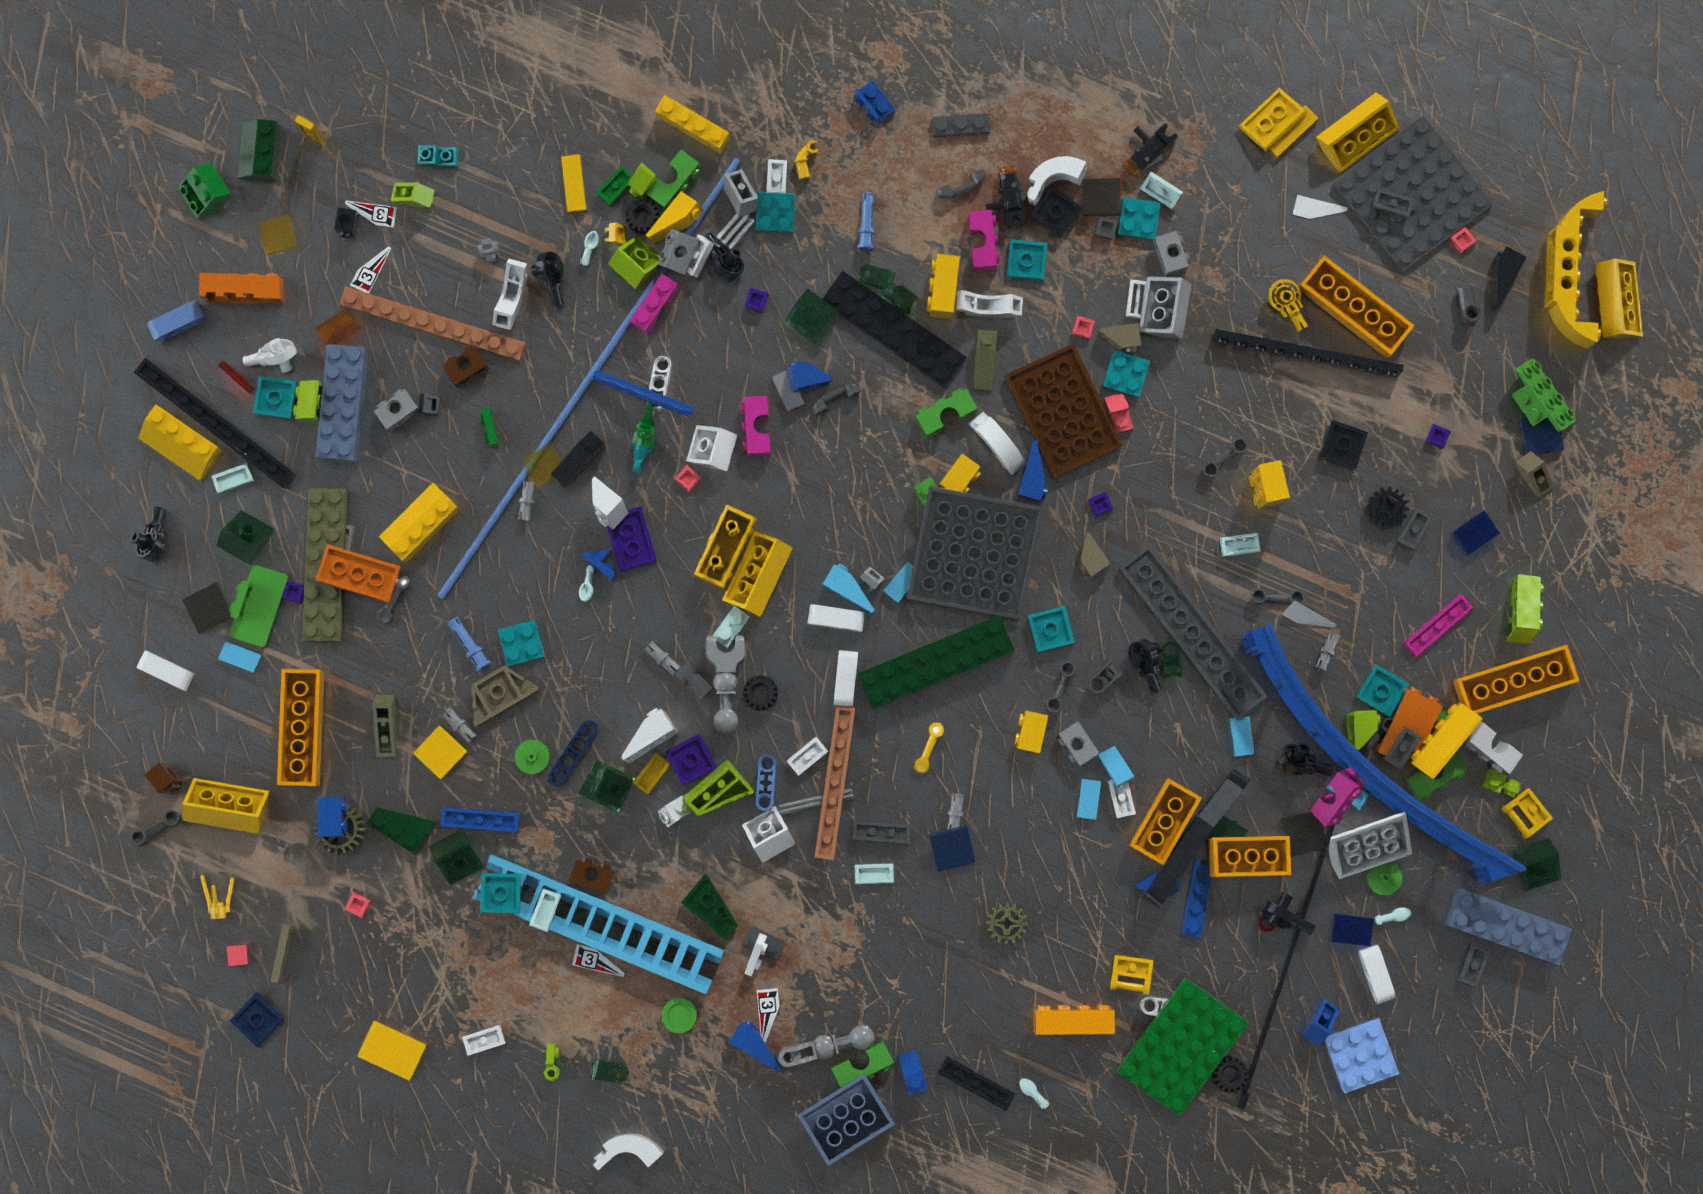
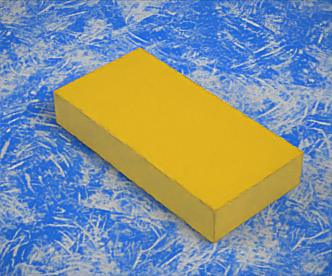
(652, 773)

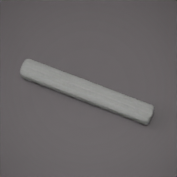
(809, 803)

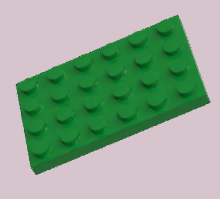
(1182, 1046)

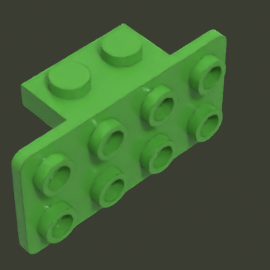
(1540, 399)
(257, 605)

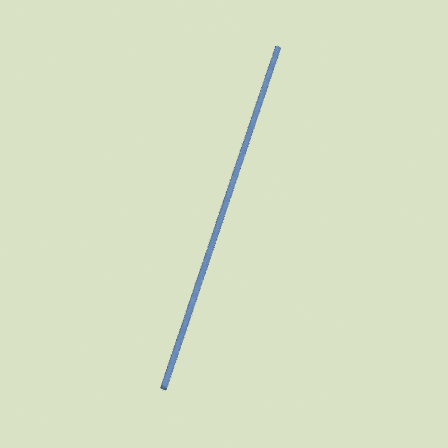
(576, 397)

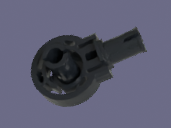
(725, 260)
(550, 274)
(151, 538)
(1146, 661)
(1302, 761)
(1281, 917)

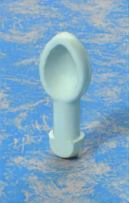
(591, 242)
(586, 589)
(1398, 915)
(1030, 1089)

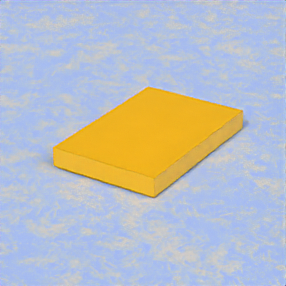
(1272, 119)
(392, 1050)

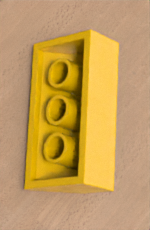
(1358, 132)
(1618, 299)
(178, 442)
(419, 523)
(757, 573)
(1445, 740)
(225, 805)

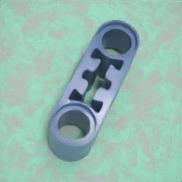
(176, 321)
(770, 787)

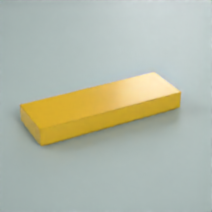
(309, 130)
(1294, 133)
(573, 183)

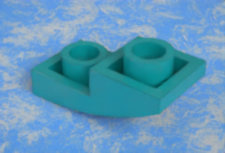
(438, 156)

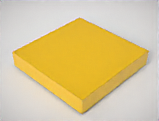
(440, 752)

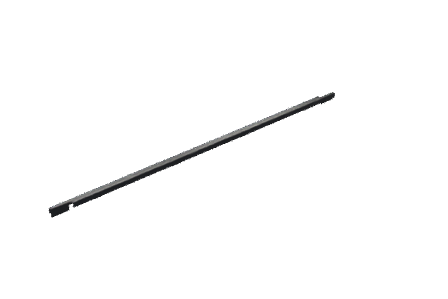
(1244, 1095)

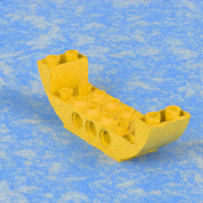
(1563, 272)

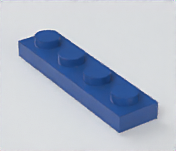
(479, 819)
(1197, 899)

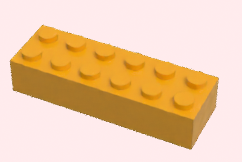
(1356, 307)
(1517, 680)
(300, 727)

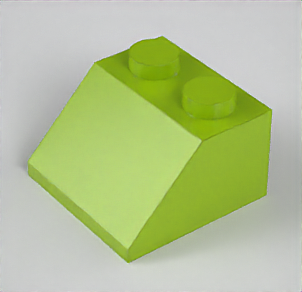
(635, 261)
(309, 401)
(1362, 726)

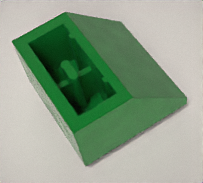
(203, 189)

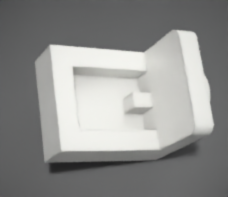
(674, 811)

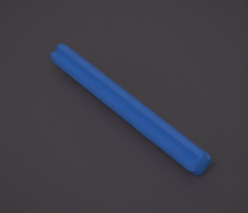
(643, 393)

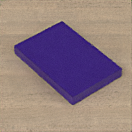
(632, 541)

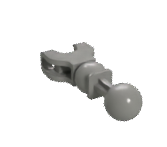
(725, 680)
(826, 1046)

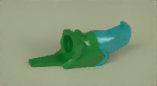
(643, 439)

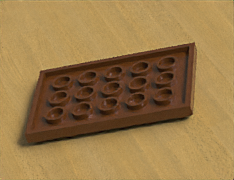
(1063, 410)

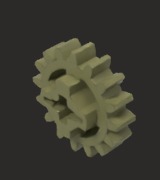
(1006, 913)

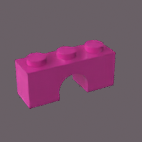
(982, 223)
(658, 296)
(754, 409)
(1347, 788)

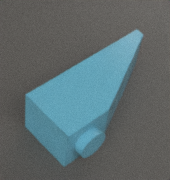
(844, 585)

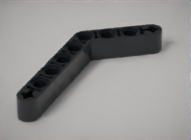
(1195, 837)

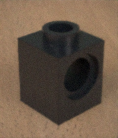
(343, 215)

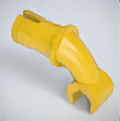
(801, 159)

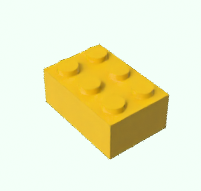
(943, 286)
(1269, 485)

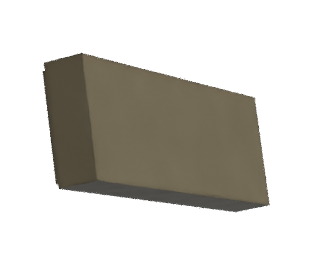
(282, 952)

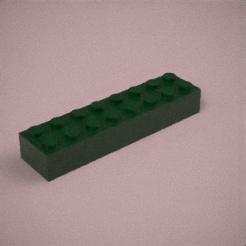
(935, 662)

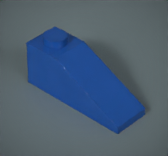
(1033, 479)
(752, 1043)

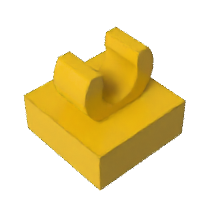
(617, 234)

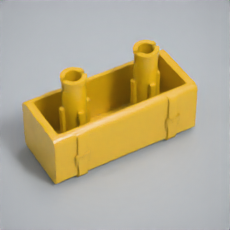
(725, 547)

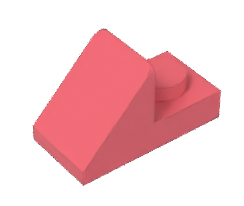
(1118, 412)

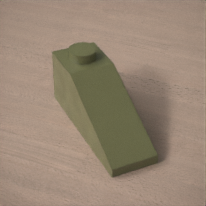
(985, 360)
(384, 725)

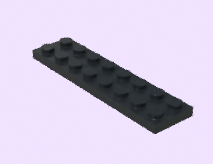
(894, 329)

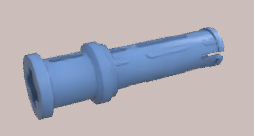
(866, 230)
(473, 651)

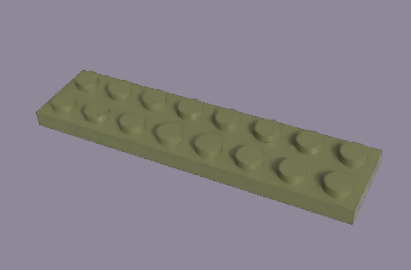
(321, 601)

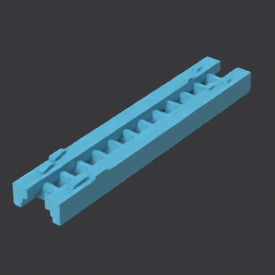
(615, 913)

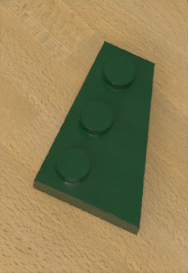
(401, 828)
(710, 907)

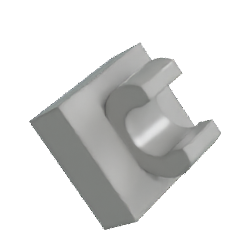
(872, 578)

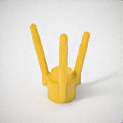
(217, 909)

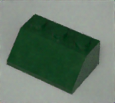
(259, 150)

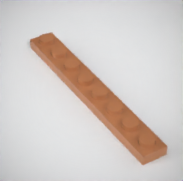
(835, 783)

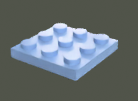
(1361, 1055)

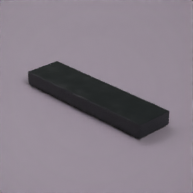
(976, 1083)

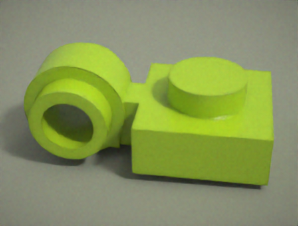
(1496, 781)
(551, 1055)

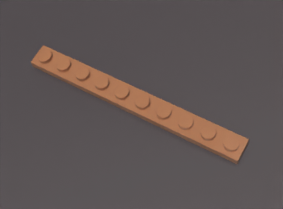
(432, 323)

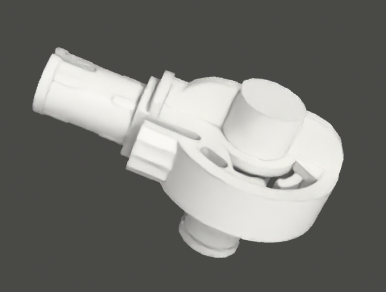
(274, 352)

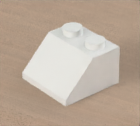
(711, 447)
(608, 505)
(768, 834)

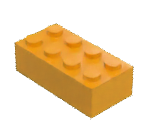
(1164, 821)
(1249, 856)
(1074, 1021)

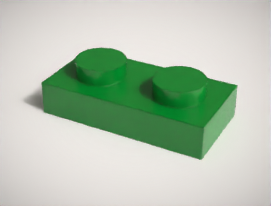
(615, 185)
(487, 420)

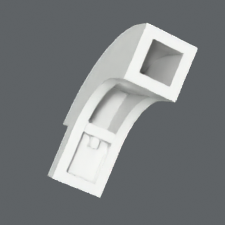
(1054, 169)
(511, 295)
(989, 306)
(998, 442)
(637, 1144)

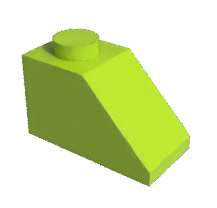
(641, 181)
(413, 195)

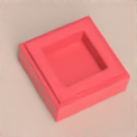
(1462, 240)
(1083, 327)
(688, 478)
(357, 905)
(237, 955)

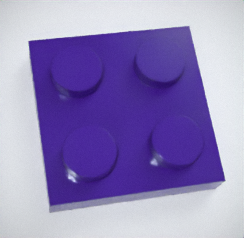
(691, 759)

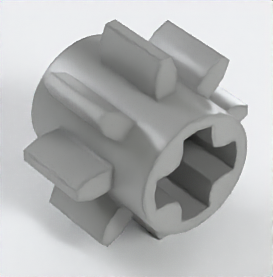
(489, 250)

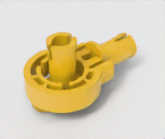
(1287, 300)

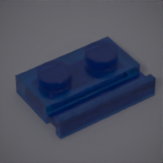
(1476, 532)
(1352, 930)

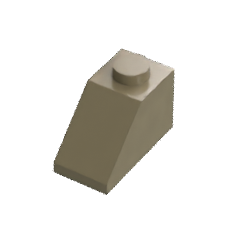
(1123, 337)
(1535, 474)
(1092, 557)

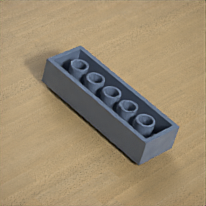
(342, 403)
(1508, 927)

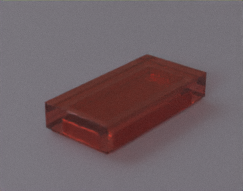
(236, 377)

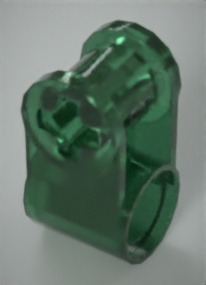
(877, 276)
(899, 296)
(1169, 662)
(605, 1071)

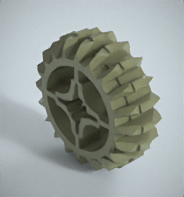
(352, 839)

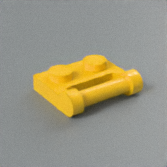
(1531, 808)
(1132, 968)

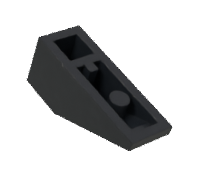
(1504, 273)
(578, 458)

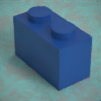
(332, 817)

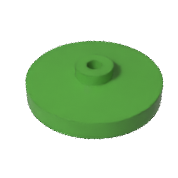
(532, 756)
(1384, 878)
(679, 1015)

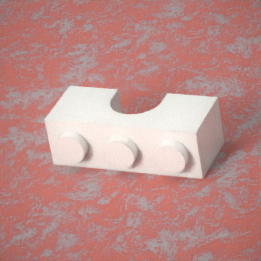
(1503, 756)

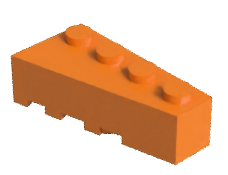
(240, 288)

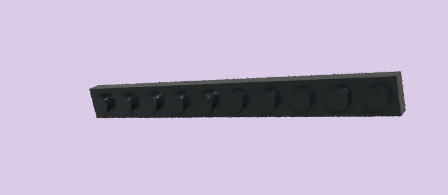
(1315, 354)
(214, 423)

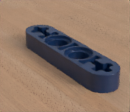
(570, 751)

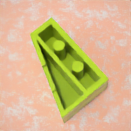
(1526, 609)
(718, 788)

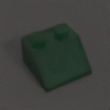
(811, 316)
(244, 537)
(606, 785)
(456, 856)
(1540, 862)

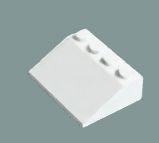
(651, 733)
(1370, 845)

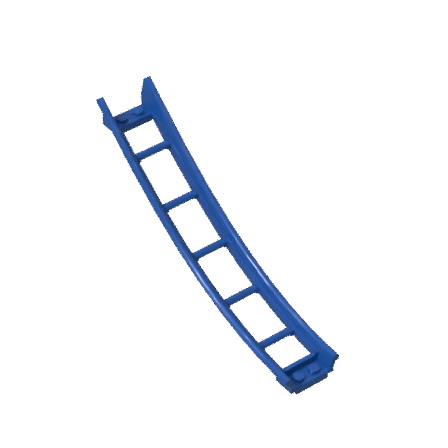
(1488, 862)

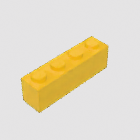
(692, 124)

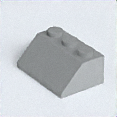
(1165, 307)

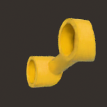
(922, 765)

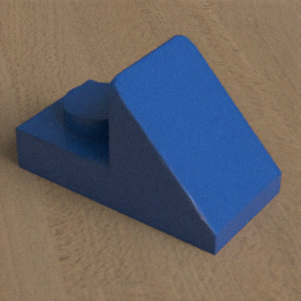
(597, 558)

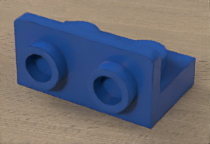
(874, 102)

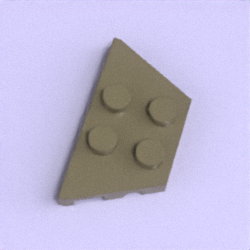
(499, 692)

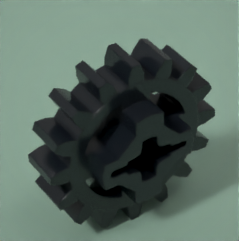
(1389, 514)

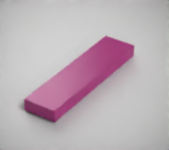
(1438, 625)

